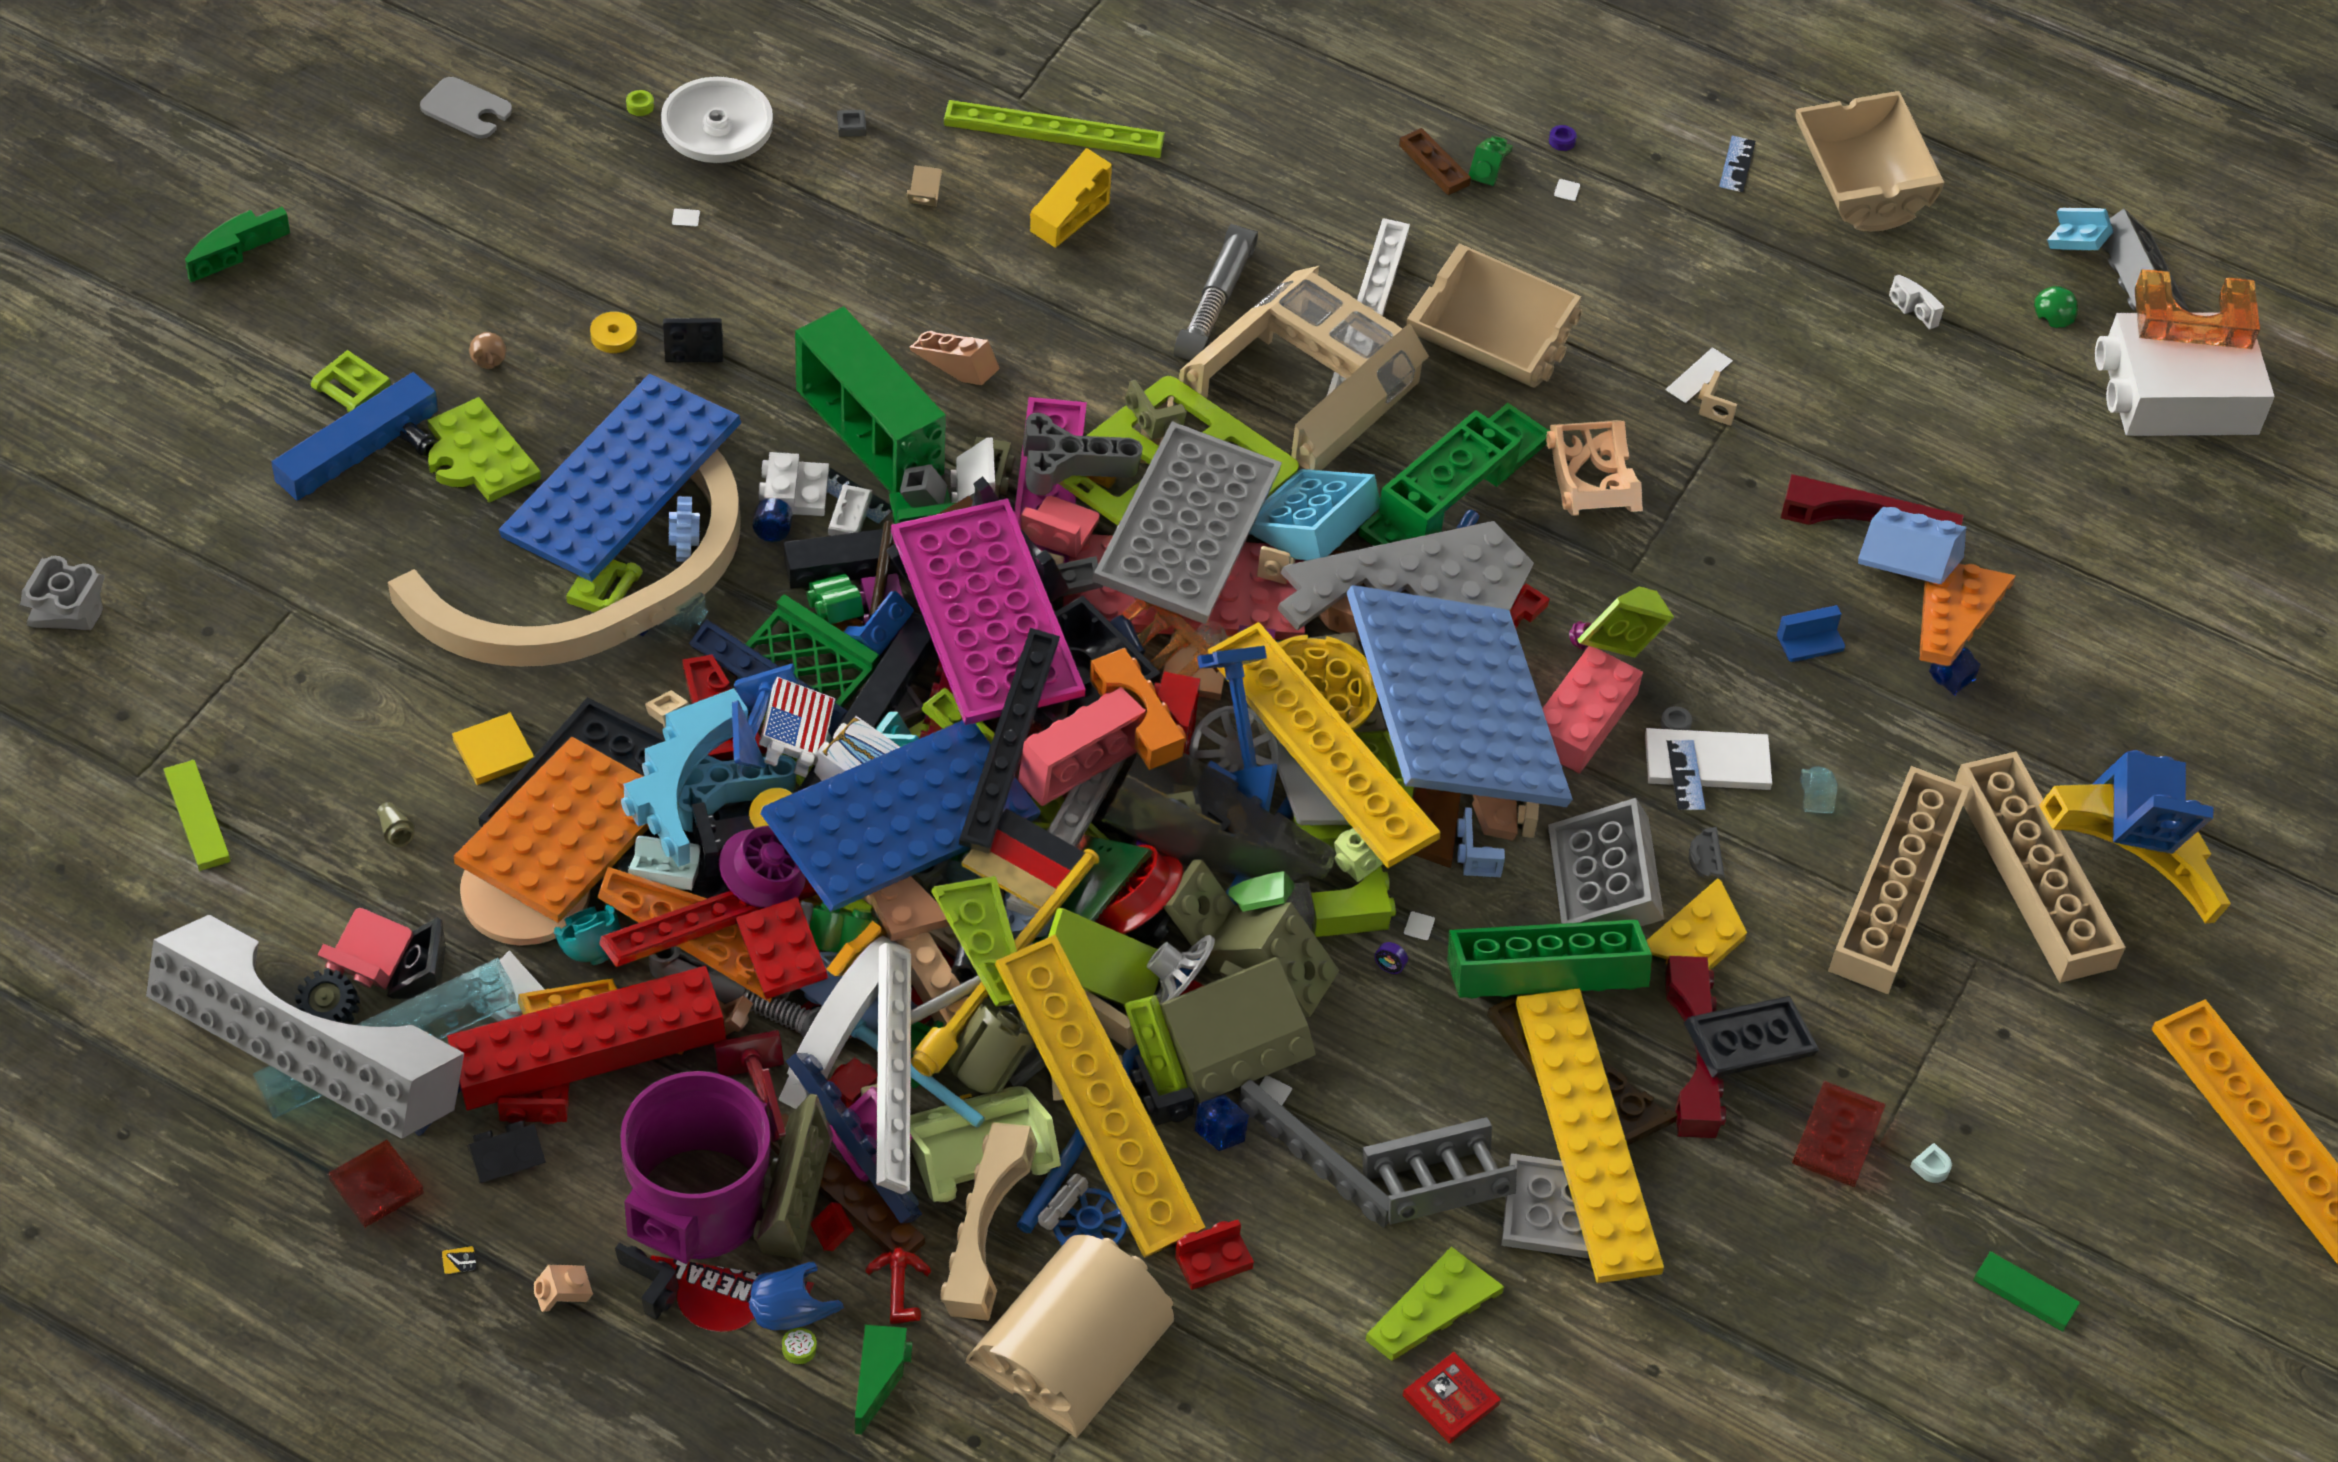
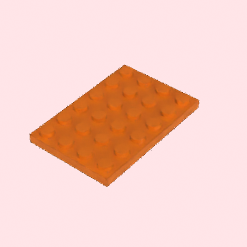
(556, 832)

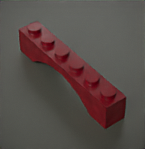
(1816, 501)
(1689, 992)

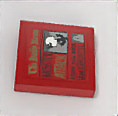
(1451, 1397)

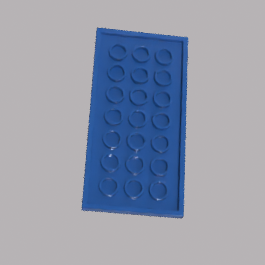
(620, 477)
(887, 815)

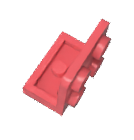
(1059, 525)
(368, 949)

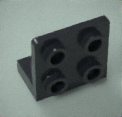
(693, 339)
(713, 835)

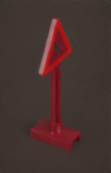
(753, 1055)

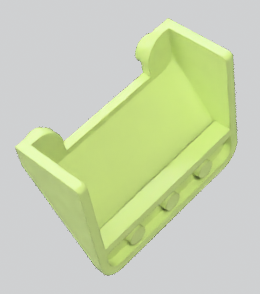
(951, 1147)

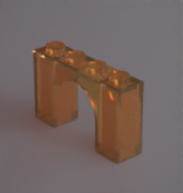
(2165, 320)

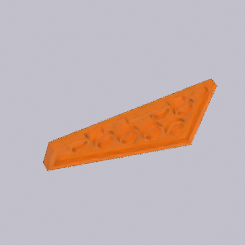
(1958, 609)

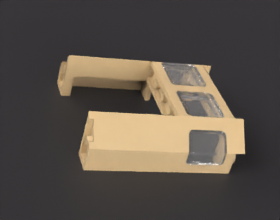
(1341, 333)

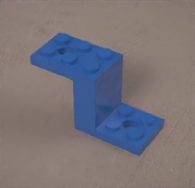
(2152, 802)

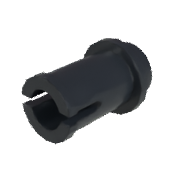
(417, 438)

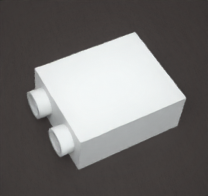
(2181, 385)

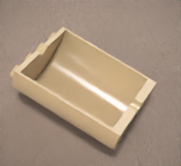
(1871, 159)
(1497, 316)
(1076, 1331)

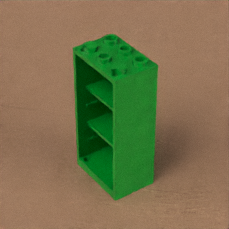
(868, 398)

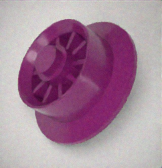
(760, 868)

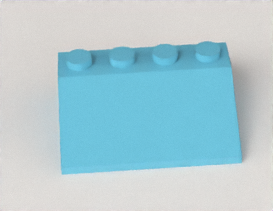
(1316, 512)

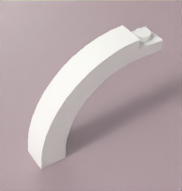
(839, 1017)

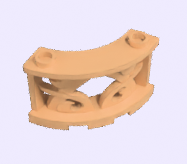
(1613, 443)

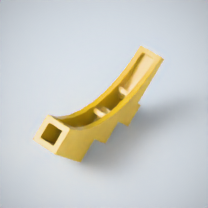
(2091, 811)

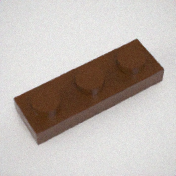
(1434, 161)

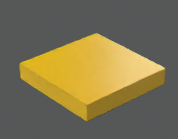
(493, 748)

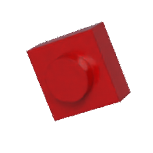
(832, 1226)

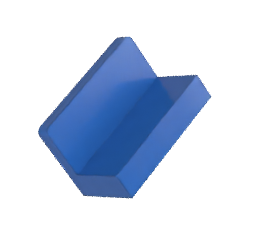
(1811, 634)

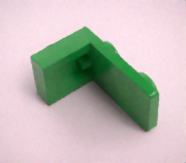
(1488, 159)

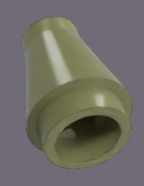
(395, 826)

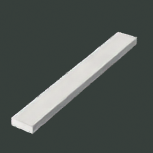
(894, 1069)

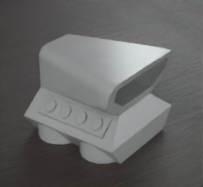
(63, 595)

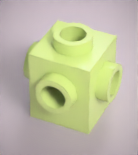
(1355, 855)

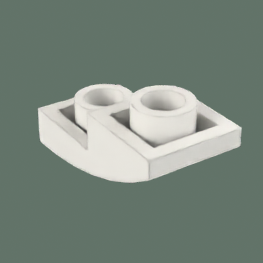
(1913, 297)

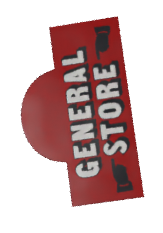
(714, 1295)

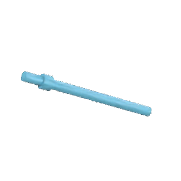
(928, 1083)

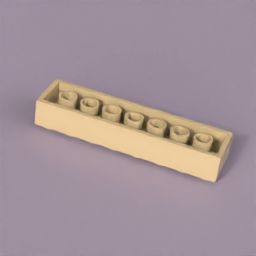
(2039, 868)
(1898, 880)

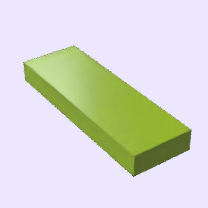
(1155, 1044)

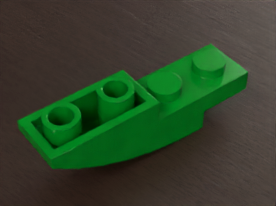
(227, 242)

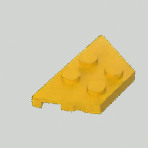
(1701, 929)

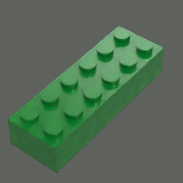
(1549, 958)

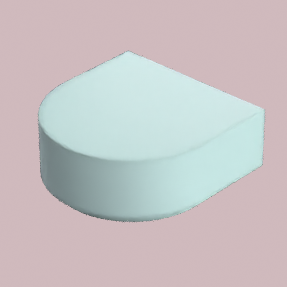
(1932, 1164)

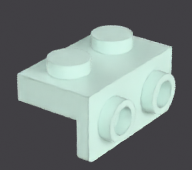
(654, 865)

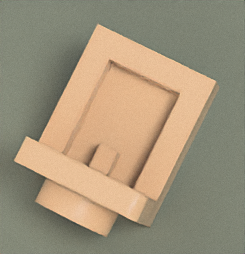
(563, 1284)

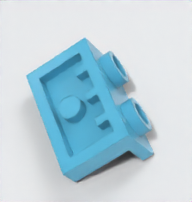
(2081, 229)

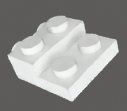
(795, 482)

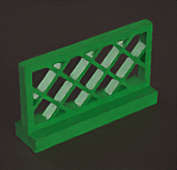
(825, 635)

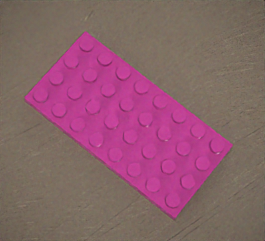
(980, 604)

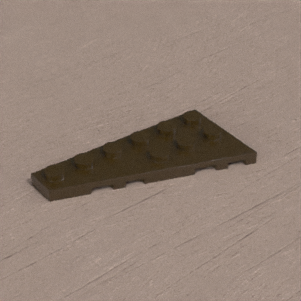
(1635, 1110)

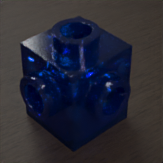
(1958, 674)
(1221, 1122)

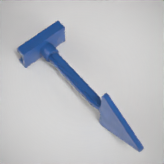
(755, 694)
(1252, 779)

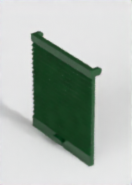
(1104, 879)

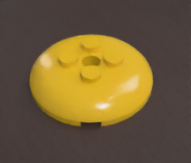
(1337, 673)

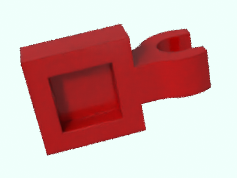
(1528, 605)

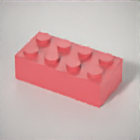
(1589, 705)
(1080, 746)

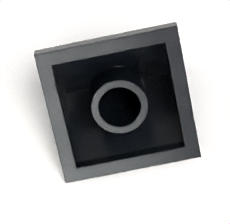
(421, 963)

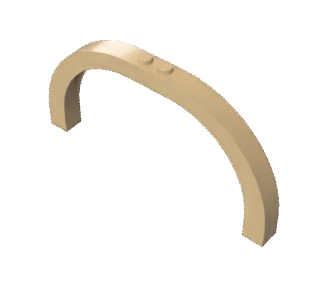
(600, 630)

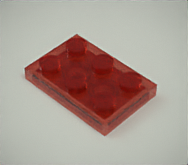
(1838, 1134)

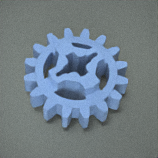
(684, 528)

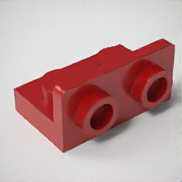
(541, 1106)
(1213, 1254)

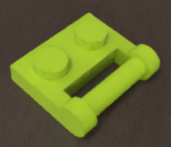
(353, 374)
(590, 594)

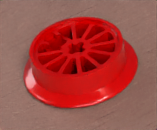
(1144, 893)

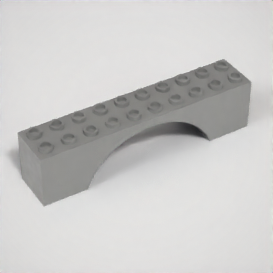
(381, 1073)

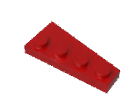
(703, 681)

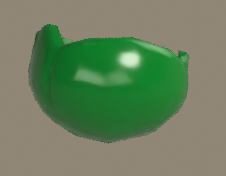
(2057, 306)

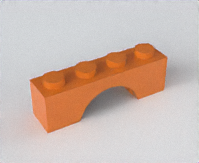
(1157, 737)

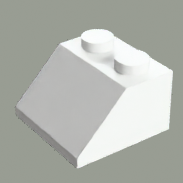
(970, 467)

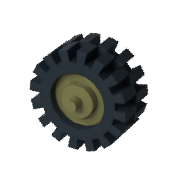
(328, 996)

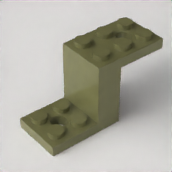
(1251, 935)

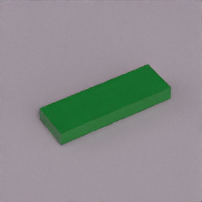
(2026, 1291)

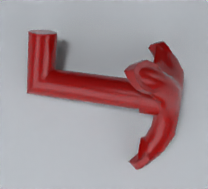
(898, 1263)

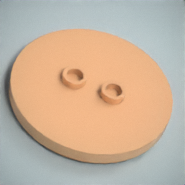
(505, 917)

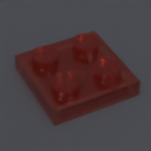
(375, 1183)

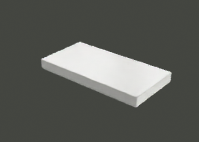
(1722, 758)

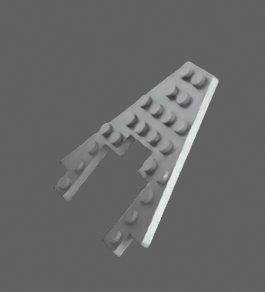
(1458, 565)

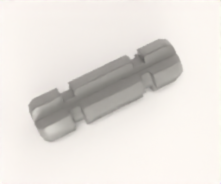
(1062, 1202)

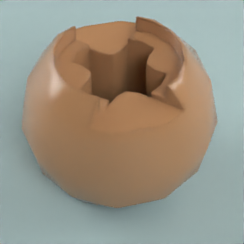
(487, 350)

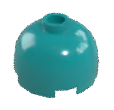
(583, 933)

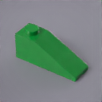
(880, 1370)

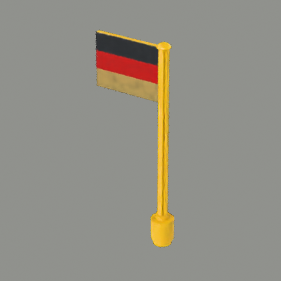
(1034, 869)

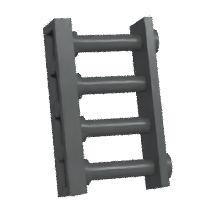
(1431, 1148)

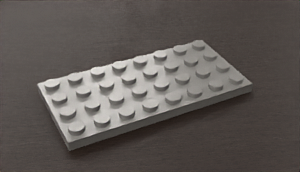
(1187, 522)

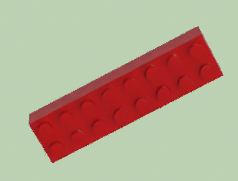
(588, 1037)

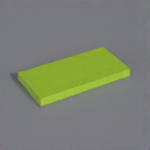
(1105, 959)

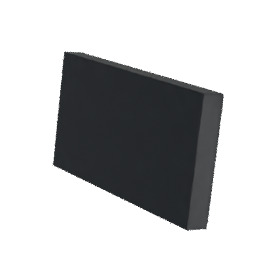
(1751, 1036)

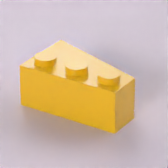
(1073, 199)

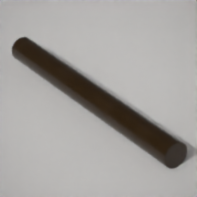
(882, 568)

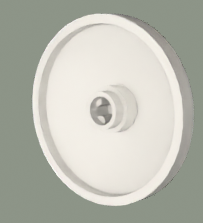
(717, 119)

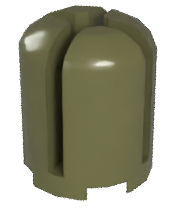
(990, 1048)

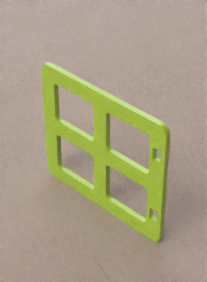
(1221, 426)

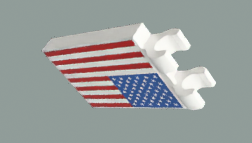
(795, 724)

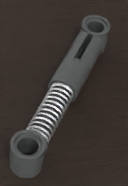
(1237, 248)
(729, 990)

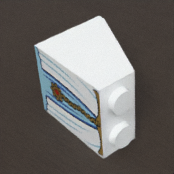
(851, 747)

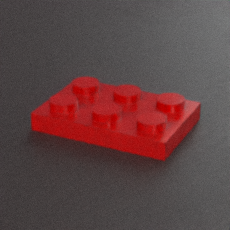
(781, 948)

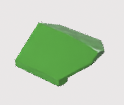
(1262, 891)

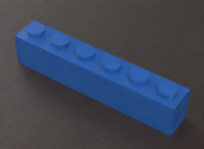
(354, 436)

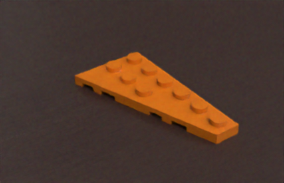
(647, 899)

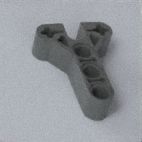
(1057, 455)

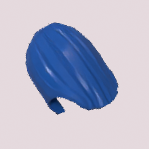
(783, 1302)

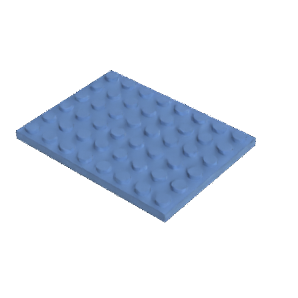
(1458, 697)

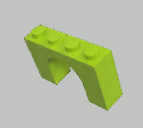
(1352, 909)

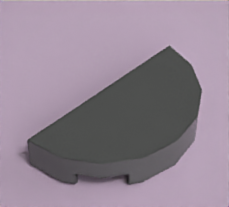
(1706, 855)

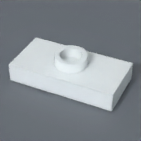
(850, 510)

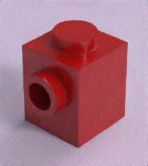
(852, 1078)

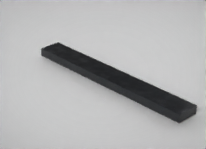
(1009, 741)

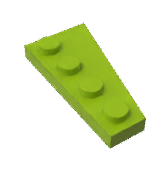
(982, 928)
(1433, 1303)

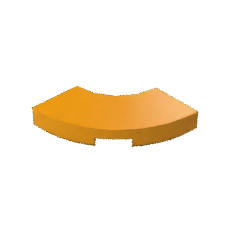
(853, 949)

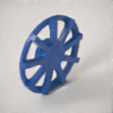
(1090, 1219)

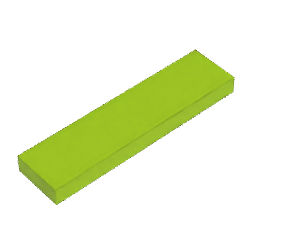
(197, 815)

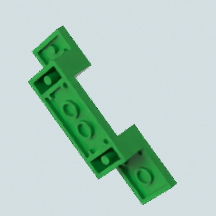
(1472, 451)

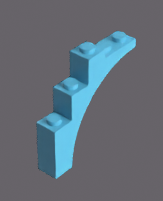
(688, 739)

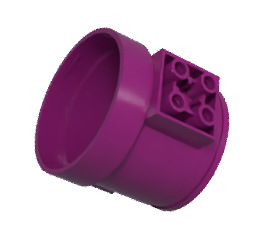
(685, 1115)

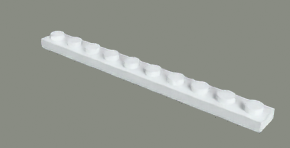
(1380, 272)

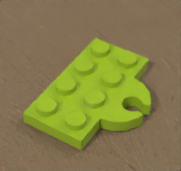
(478, 452)

